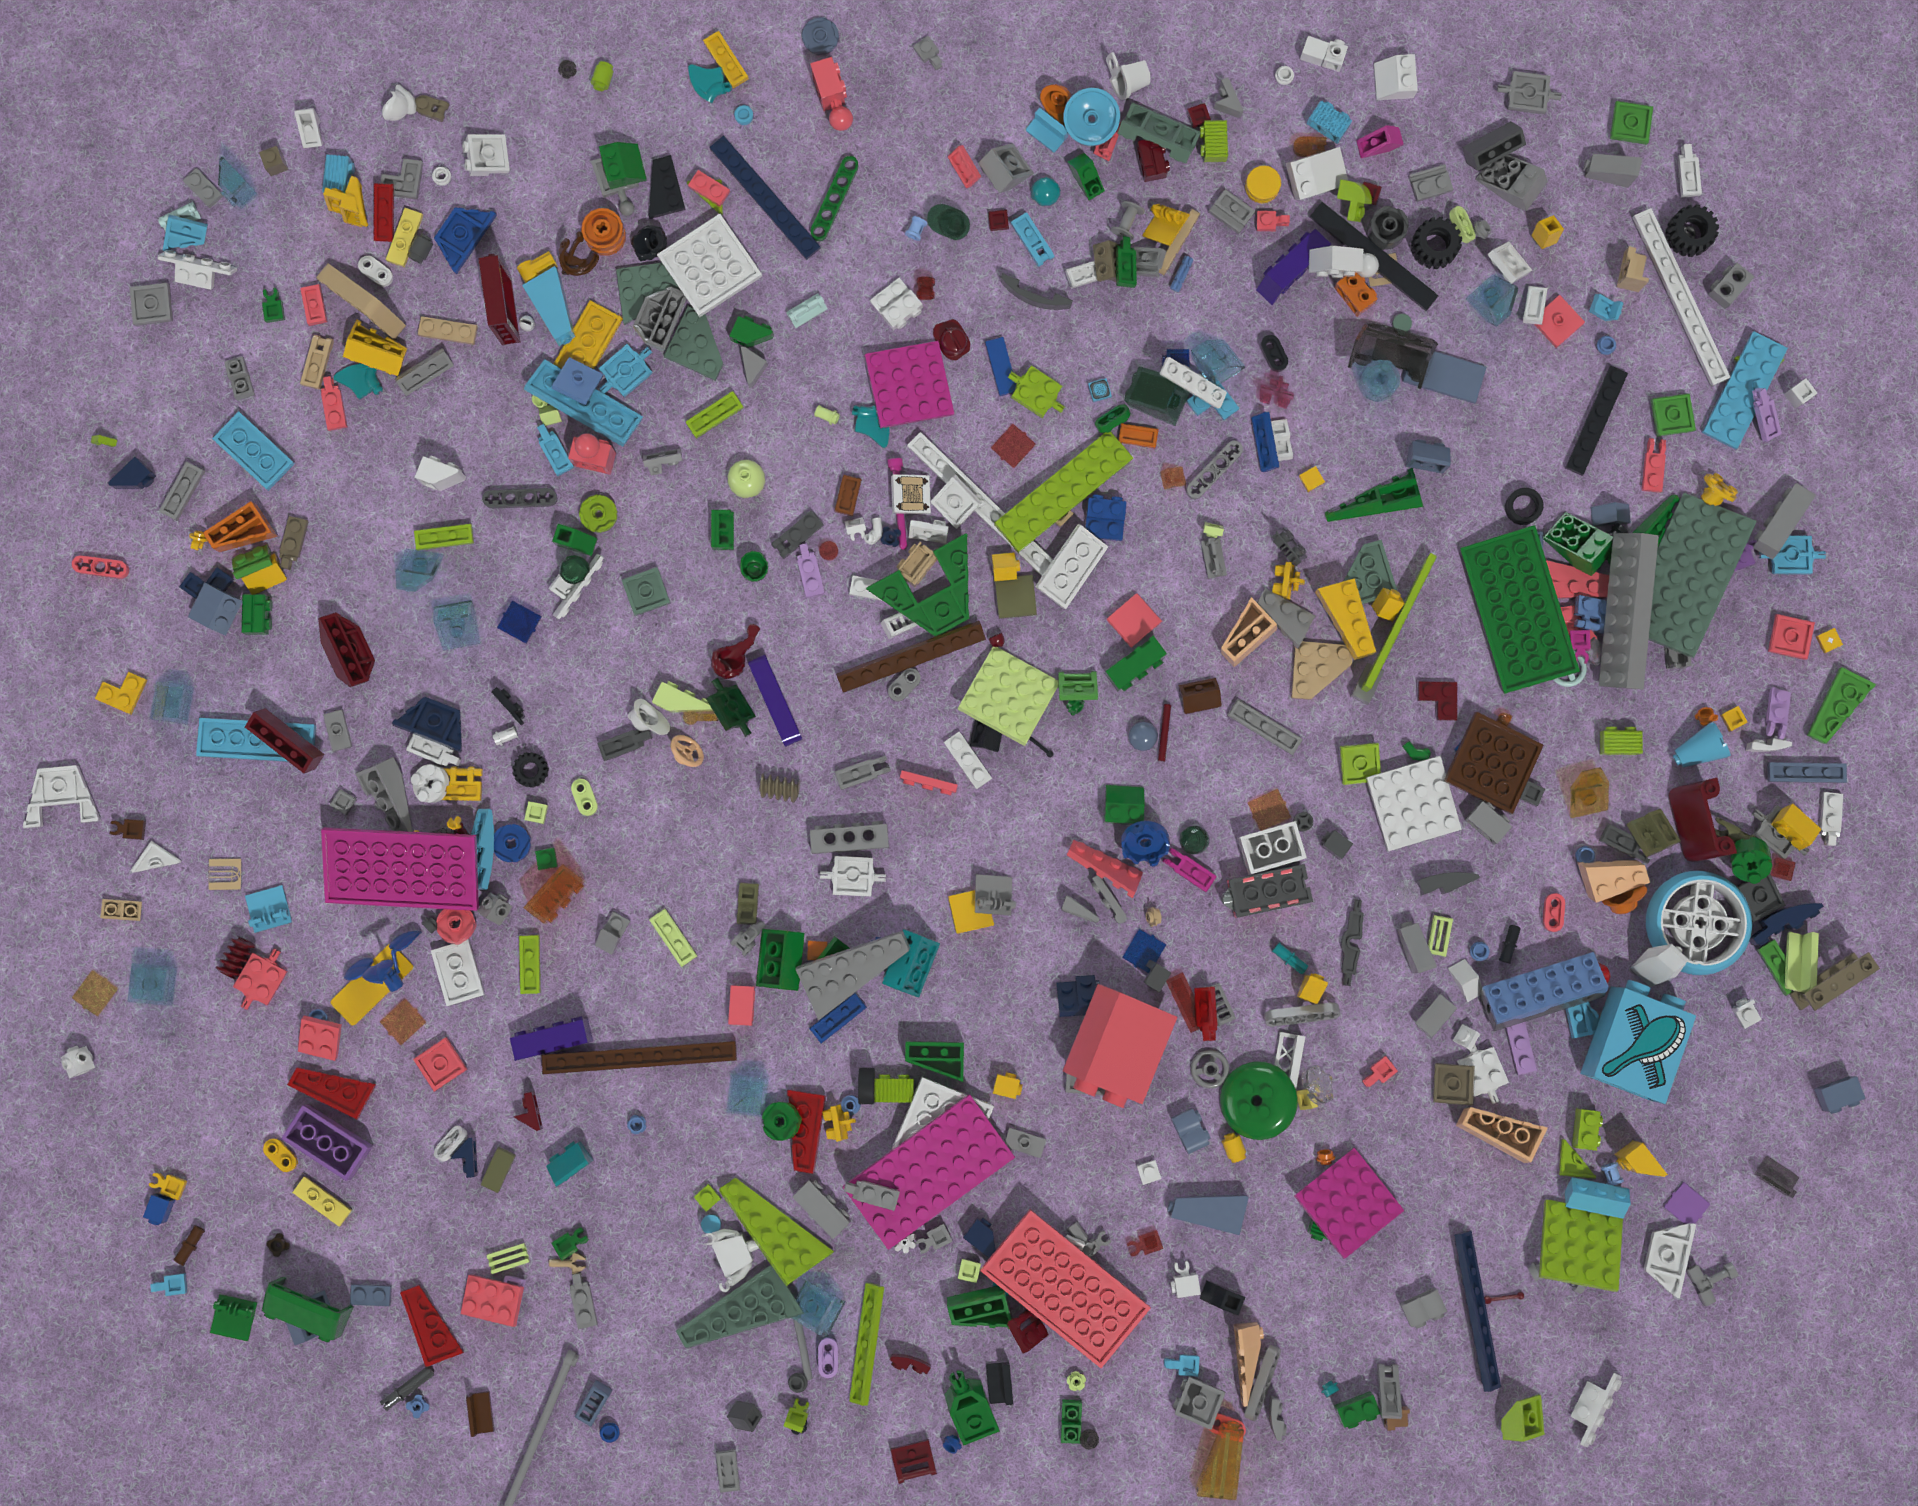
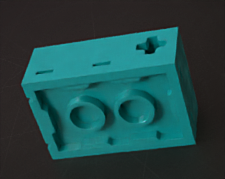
(911, 969)

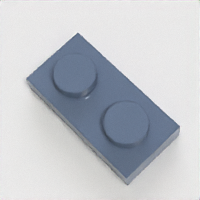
(370, 1295)

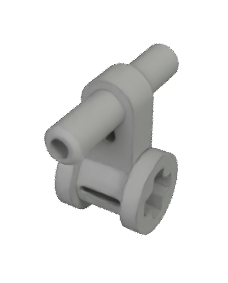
(745, 941)

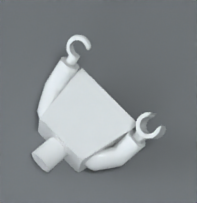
(732, 1253)

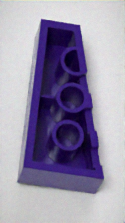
(1290, 267)
(551, 1039)

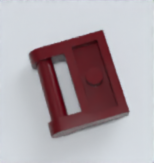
(1029, 1335)
(910, 1455)

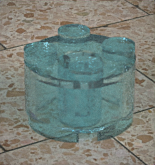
(1384, 371)

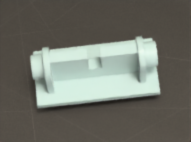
(188, 212)
(807, 310)

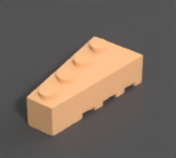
(1509, 1135)

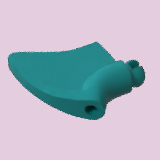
(708, 82)
(359, 379)
(868, 424)

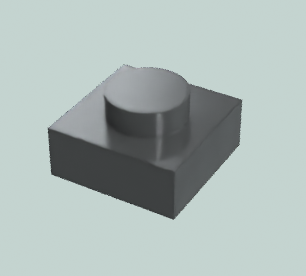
(1532, 794)

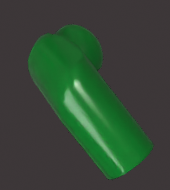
(1416, 754)

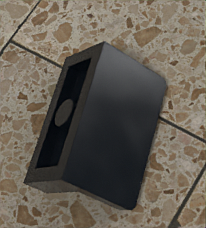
(985, 737)
(999, 1383)

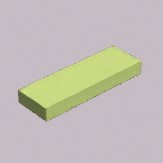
(673, 937)

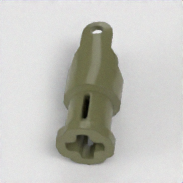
(1732, 831)

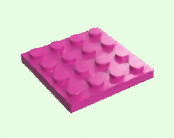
(909, 384)
(1349, 1203)

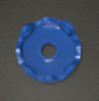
(1148, 851)

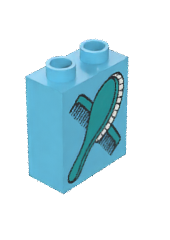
(1639, 1042)

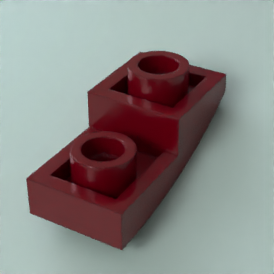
(903, 1361)

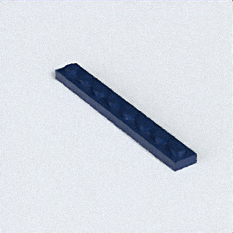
(765, 197)
(1477, 1311)

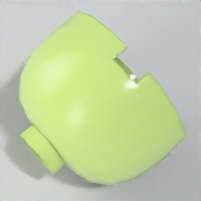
(746, 478)

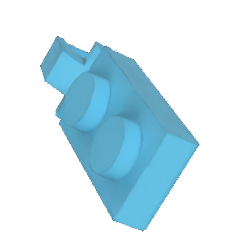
(554, 451)

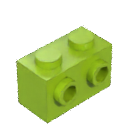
(1587, 1129)

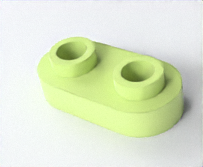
(1461, 219)
(584, 796)

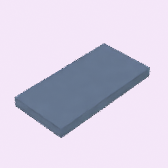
(1453, 377)

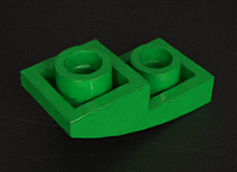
(1071, 1421)

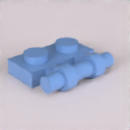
(1590, 608)

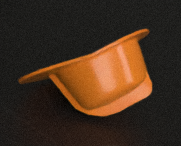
(1054, 101)
(1626, 901)

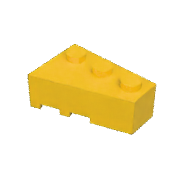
(373, 350)

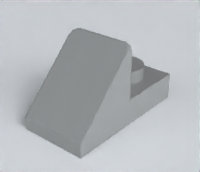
(1230, 103)
(612, 933)

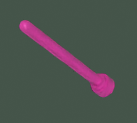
(895, 467)

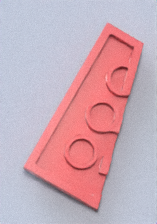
(1572, 582)
(1105, 866)

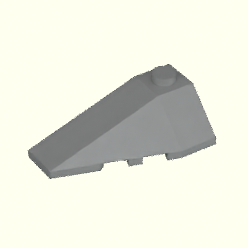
(387, 787)

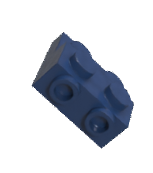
(1075, 995)

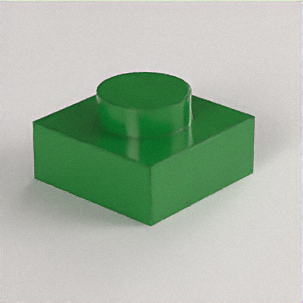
(546, 859)

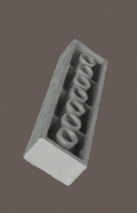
(1628, 610)

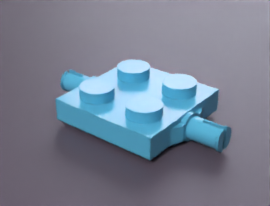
(625, 370)
(1795, 556)

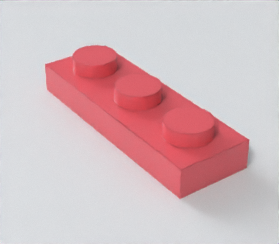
(928, 783)

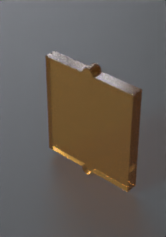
(1269, 810)
(403, 1022)

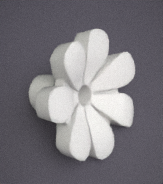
(909, 1243)

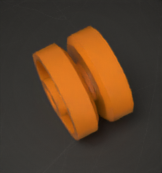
(603, 231)

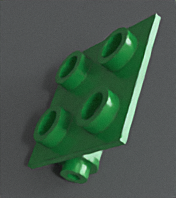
(233, 1317)

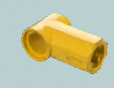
(532, 268)

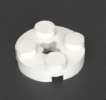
(421, 779)

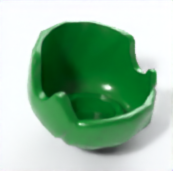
(747, 567)

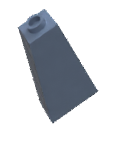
(1214, 1211)

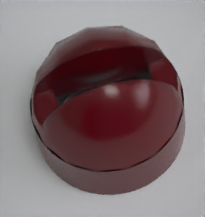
(997, 640)

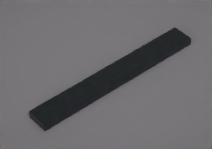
(1388, 267)

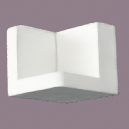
(1314, 51)
(1800, 393)

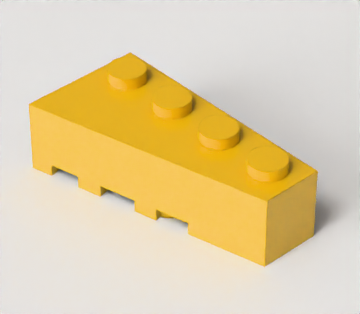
(1348, 616)

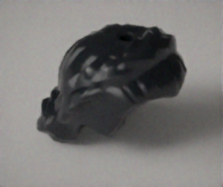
(649, 242)

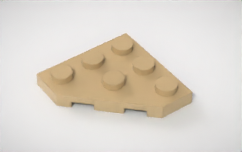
(1317, 667)

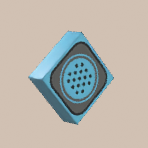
(1099, 390)

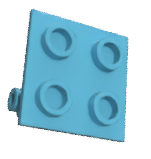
(268, 909)

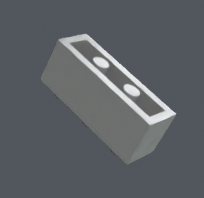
(822, 1208)

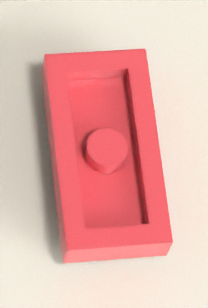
(709, 188)
(313, 305)

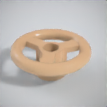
(684, 753)

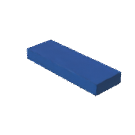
(1000, 365)
(1265, 442)
(838, 1018)

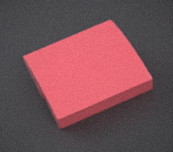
(1134, 620)

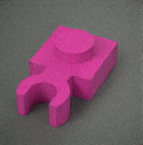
(1580, 642)

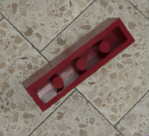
(284, 740)

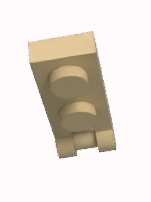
(316, 362)

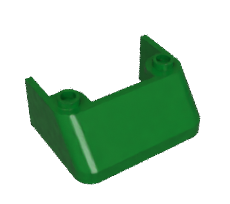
(304, 1311)

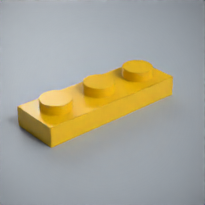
(726, 59)

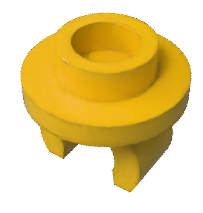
(198, 540)

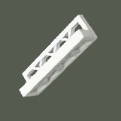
(1295, 1059)

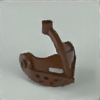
(567, 259)

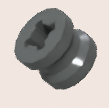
(1305, 819)

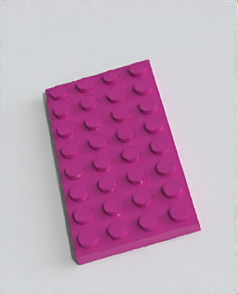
(400, 868)
(933, 1169)

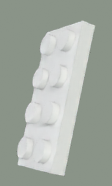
(1071, 566)

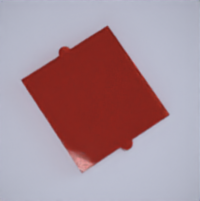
(1013, 446)

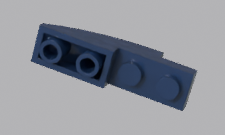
(1790, 917)

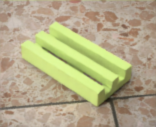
(1447, 935)
(492, 1263)

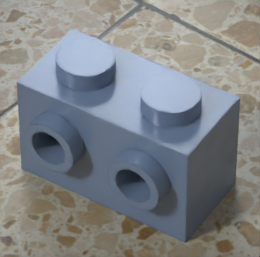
(1840, 1094)

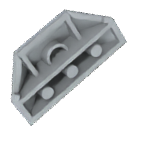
(659, 317)

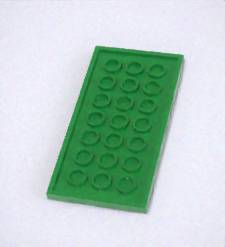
(1520, 609)

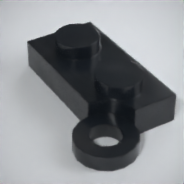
(514, 709)

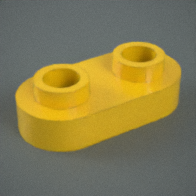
(281, 1153)

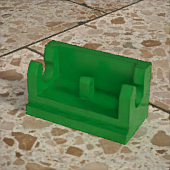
(722, 530)

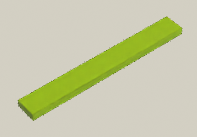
(1398, 623)

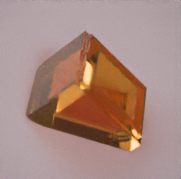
(1173, 477)

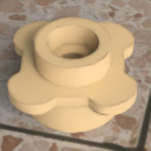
(1153, 916)

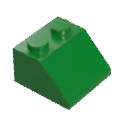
(622, 164)
(1124, 804)

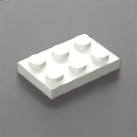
(457, 973)

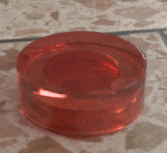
(828, 550)

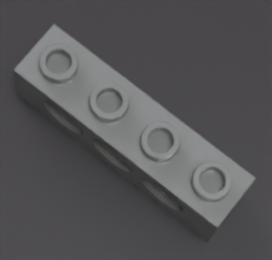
(819, 833)

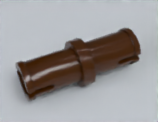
(189, 1245)

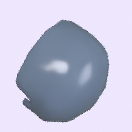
(1143, 736)

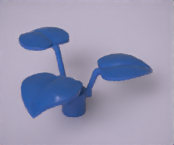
(383, 970)

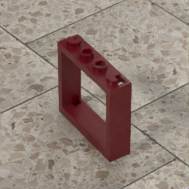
(499, 299)

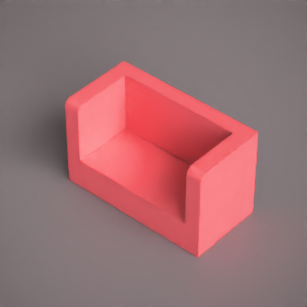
(741, 1005)

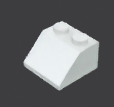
(1396, 77)

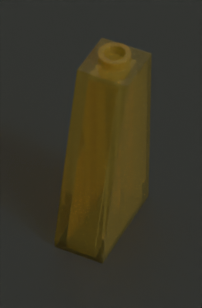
(1222, 1468)

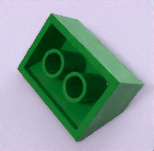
(779, 958)

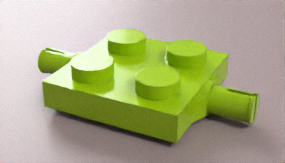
(1036, 391)

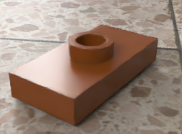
(848, 495)

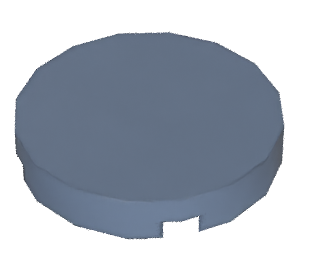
(820, 42)

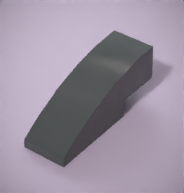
(1445, 882)

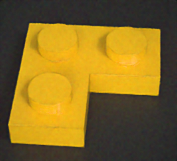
(125, 697)

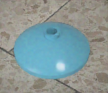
(1091, 103)

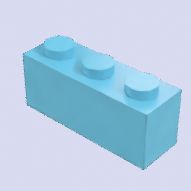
(1597, 1197)

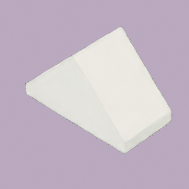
(1466, 980)

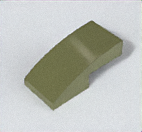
(747, 903)
(498, 1169)

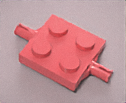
(260, 979)

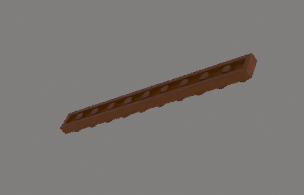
(639, 1057)

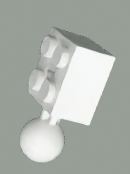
(1342, 262)

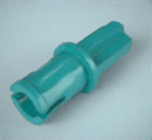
(1290, 958)

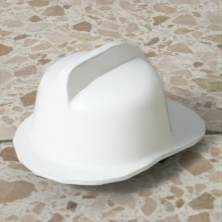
(646, 717)

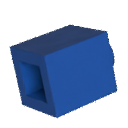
(158, 1209)

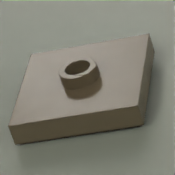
(1454, 1084)

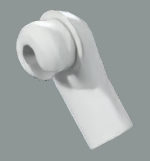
(876, 533)

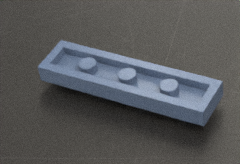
(1807, 772)

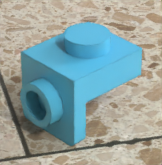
(1605, 308)

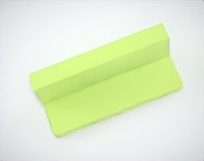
(1801, 961)

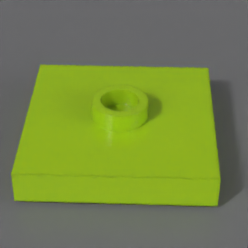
(1359, 762)

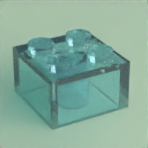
(152, 984)

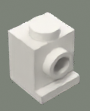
(1332, 60)

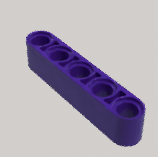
(774, 700)

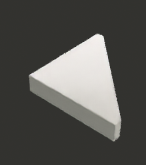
(154, 857)

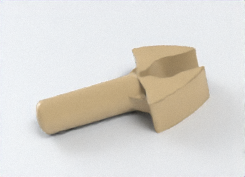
(568, 1263)

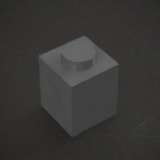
(1336, 844)

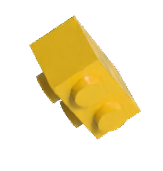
(1796, 826)

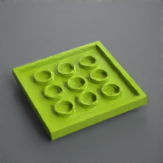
(1580, 1247)

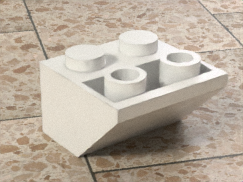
(437, 474)

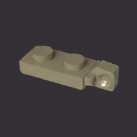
(292, 541)

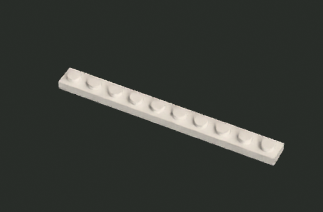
(1681, 297)
(987, 510)

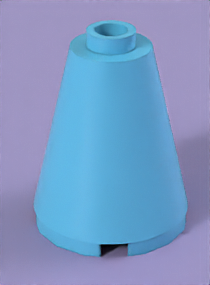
(1702, 747)

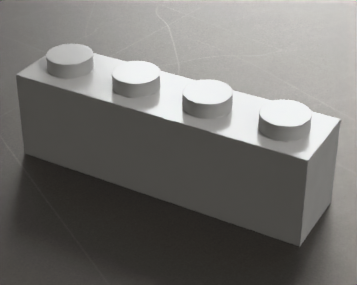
(1784, 520)

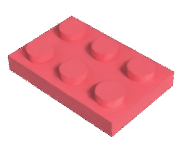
(492, 1300)

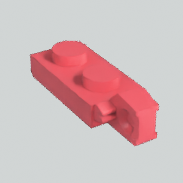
(333, 405)

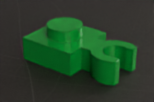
(273, 308)
(567, 1244)

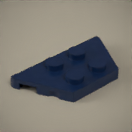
(433, 722)

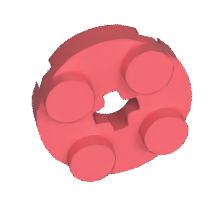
(458, 934)

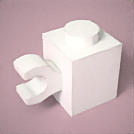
(1185, 1284)

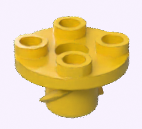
(1717, 490)

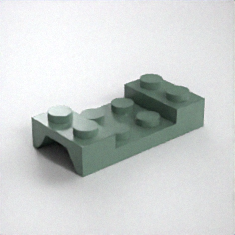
(1160, 130)

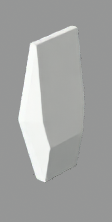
(1659, 964)

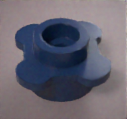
(890, 541)

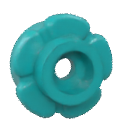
(1330, 1388)

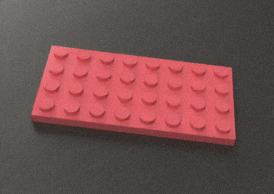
(1065, 1288)

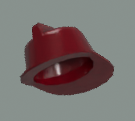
(952, 339)

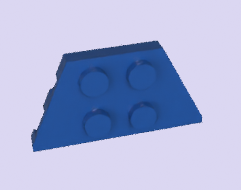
(462, 234)

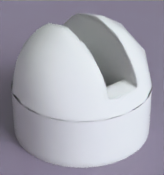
(526, 327)

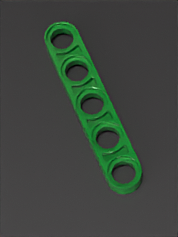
(834, 208)

